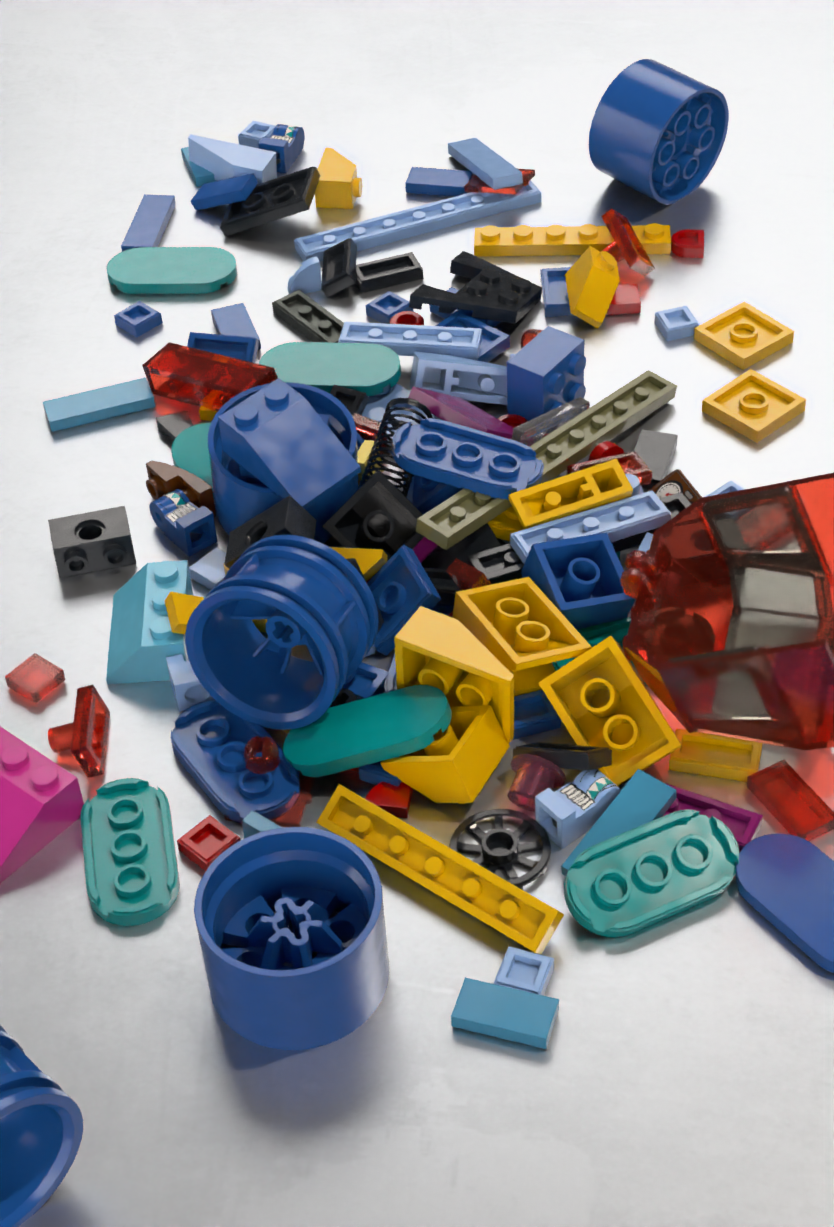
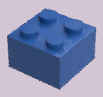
(545, 374)
(580, 578)

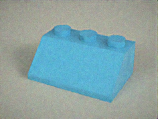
(141, 625)

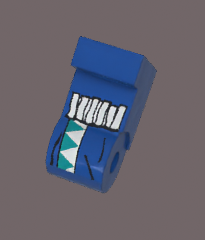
(287, 143)
(180, 517)

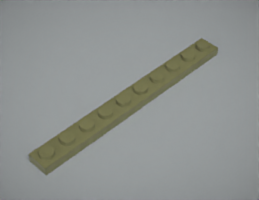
(563, 447)

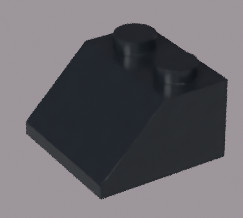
(376, 518)

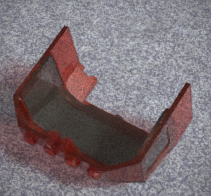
(741, 614)

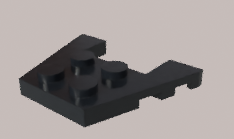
(490, 293)

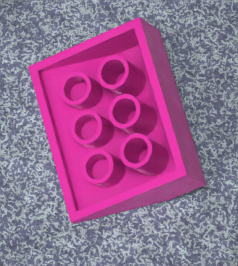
(35, 802)

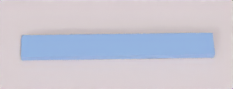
(417, 220)

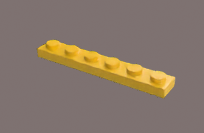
(562, 240)
(441, 870)

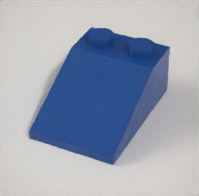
(286, 444)

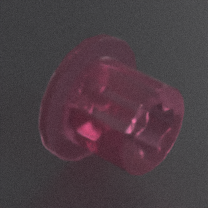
(531, 778)

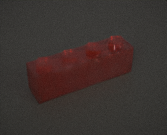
(202, 376)

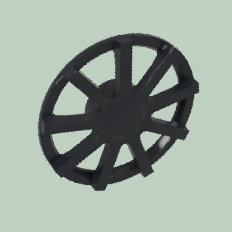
(501, 846)

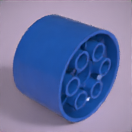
(658, 130)
(243, 498)
(303, 879)

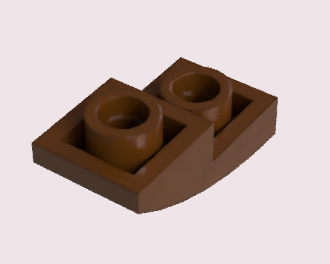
(166, 478)

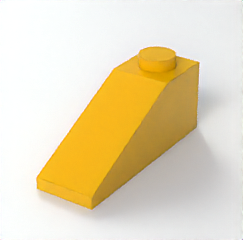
(571, 494)

